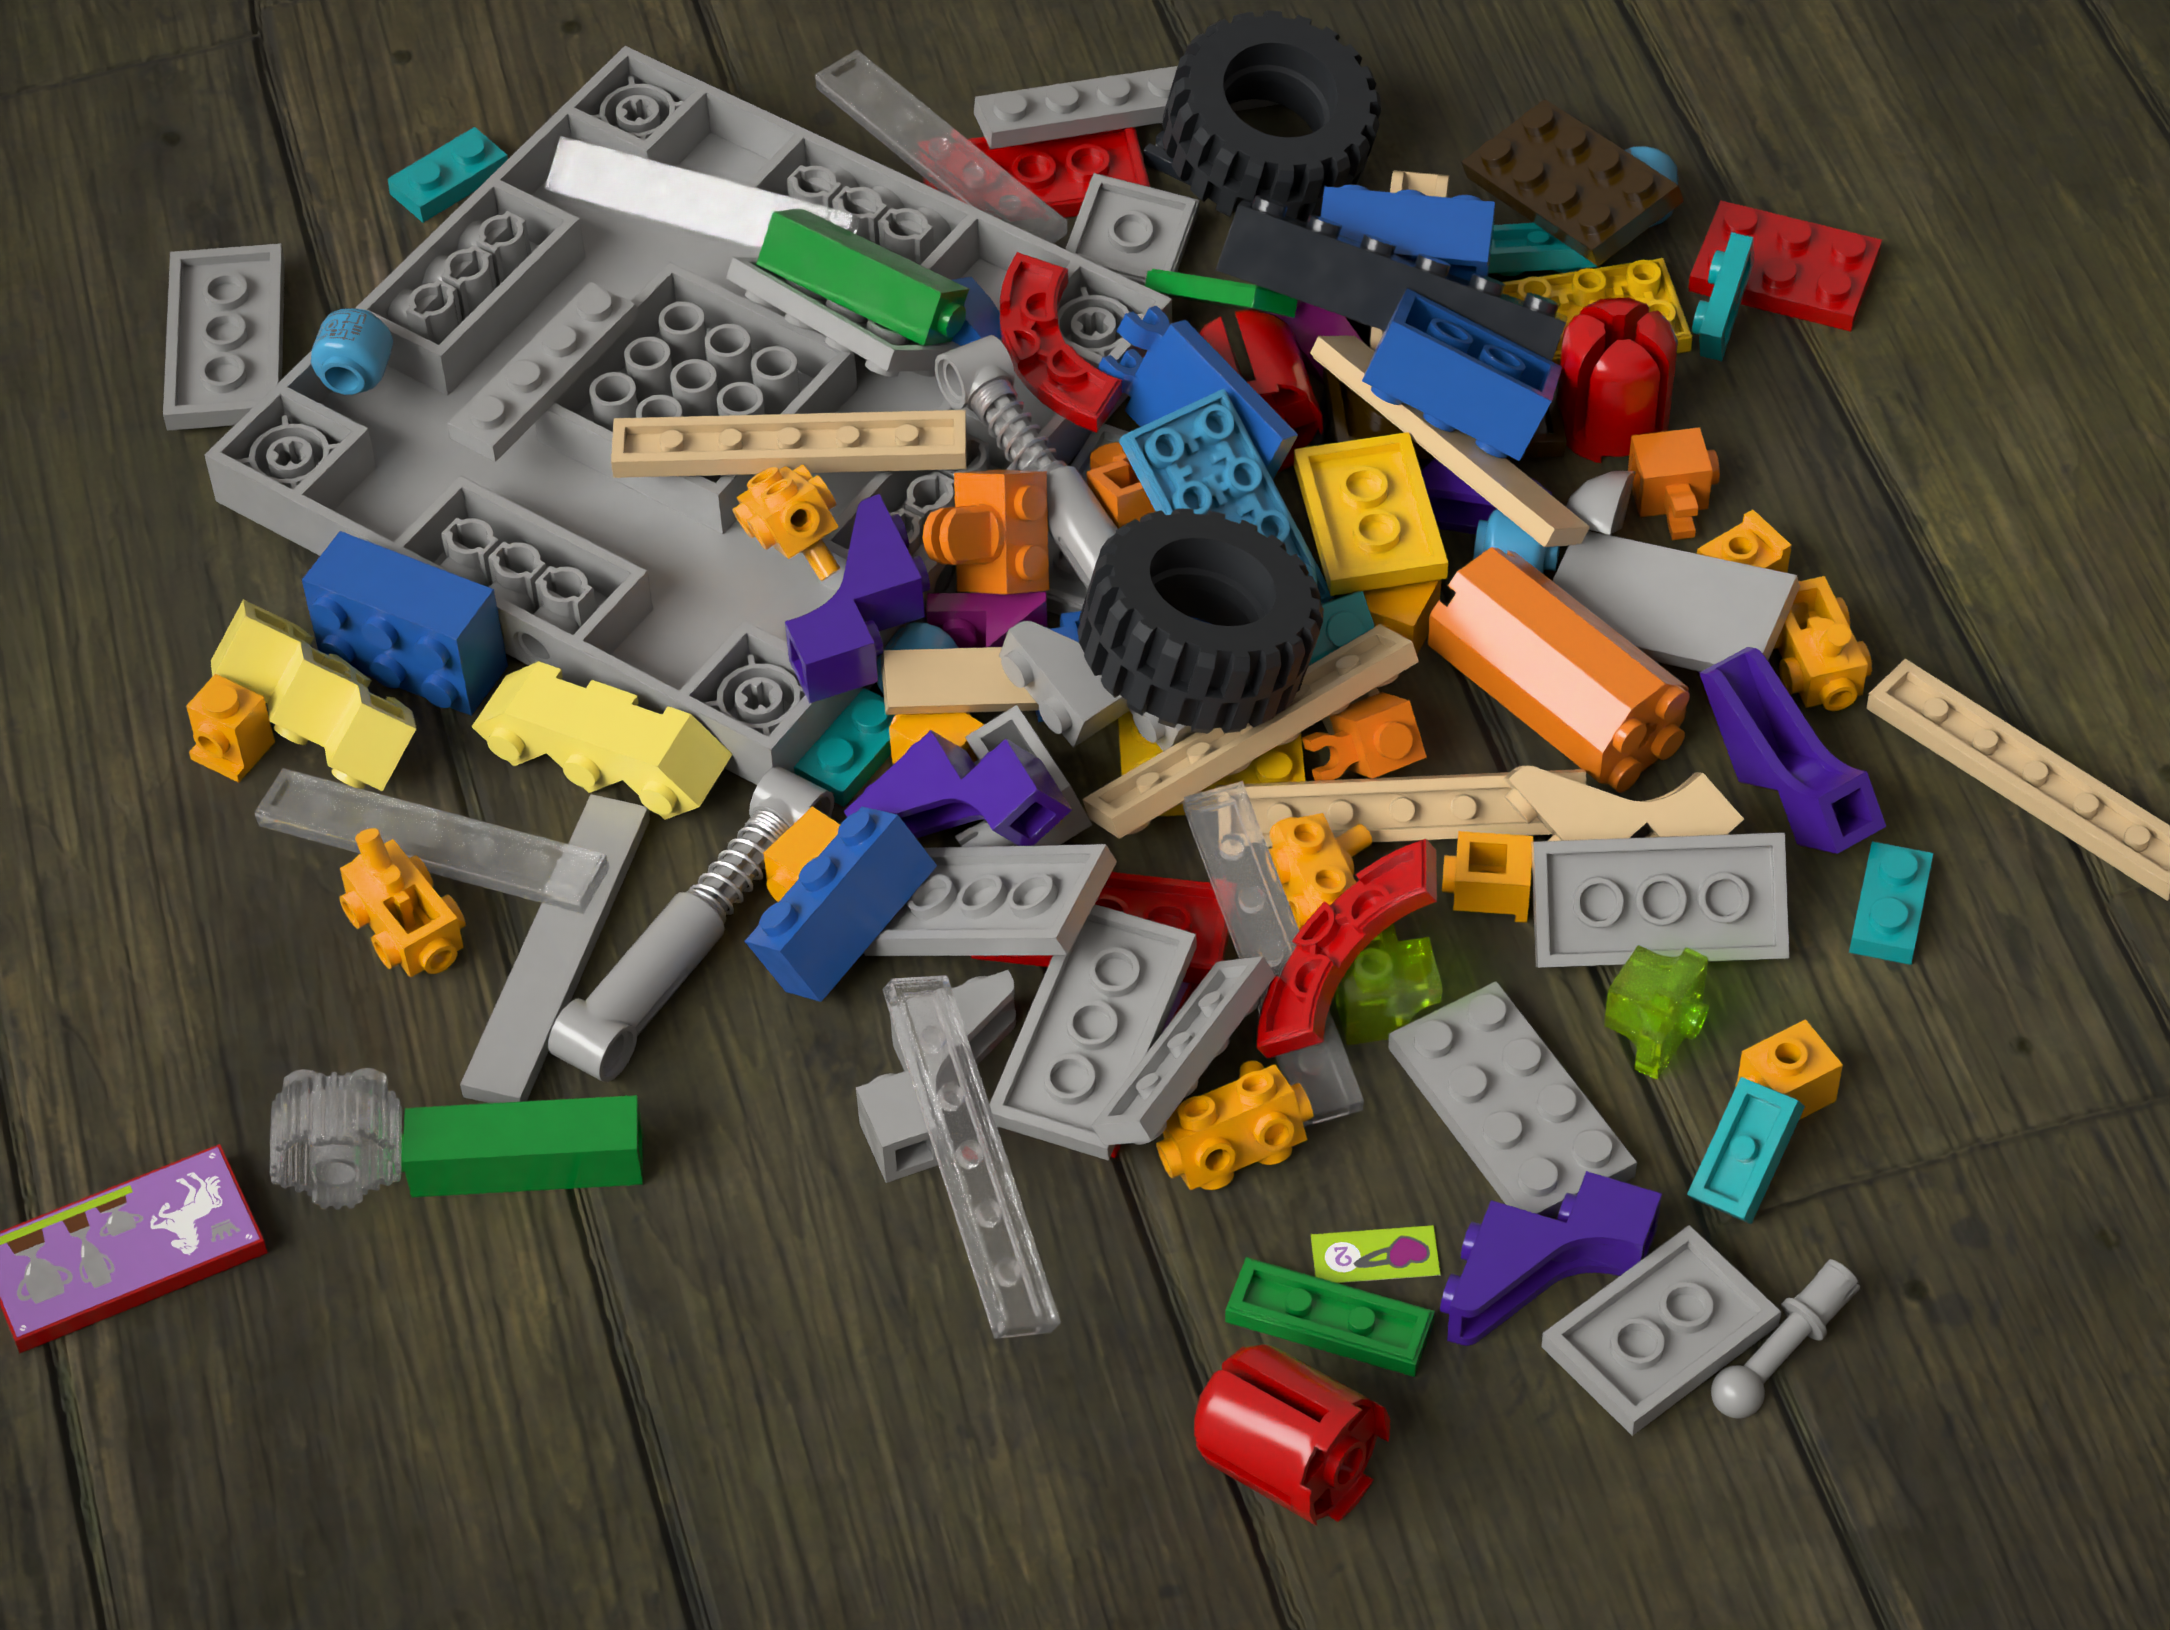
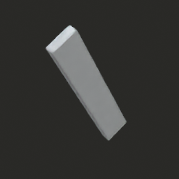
(552, 962)

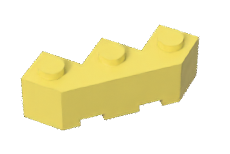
(315, 696)
(603, 738)

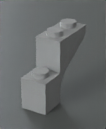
(1067, 690)
(889, 1103)

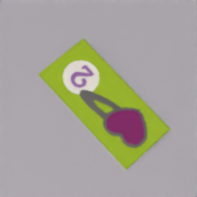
(1375, 1254)

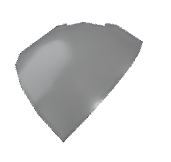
(1603, 501)

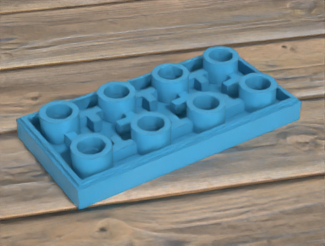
(1207, 463)

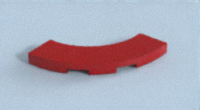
(1039, 352)
(1333, 938)

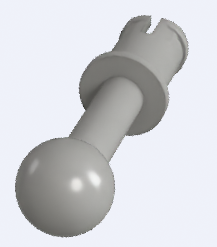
(1740, 1389)

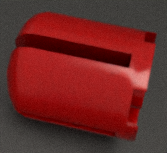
(1277, 371)
(1615, 376)
(1289, 1432)

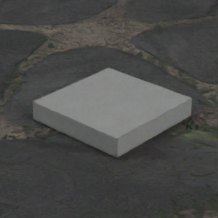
(1132, 227)

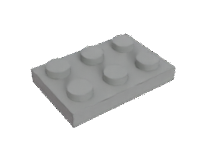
(1660, 1329)

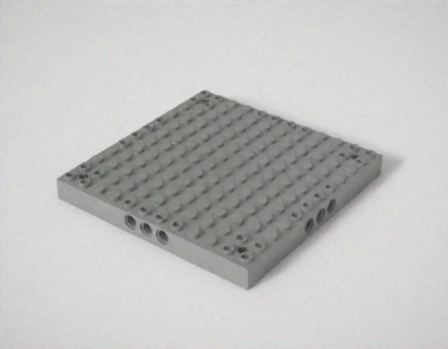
(640, 574)

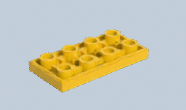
(1641, 280)

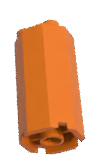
(1559, 668)

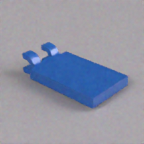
(1184, 369)

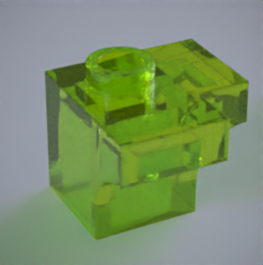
(1387, 987)
(1658, 1004)

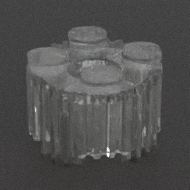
(336, 1135)

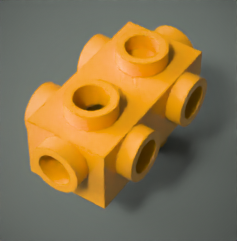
(791, 514)
(1820, 649)
(1314, 862)
(401, 907)
(1235, 1127)

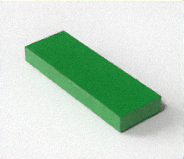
(1220, 292)
(1330, 1316)

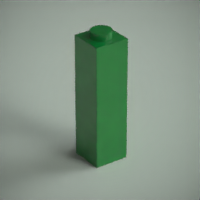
(863, 277)
(523, 1146)

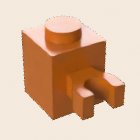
(1673, 477)
(1369, 738)

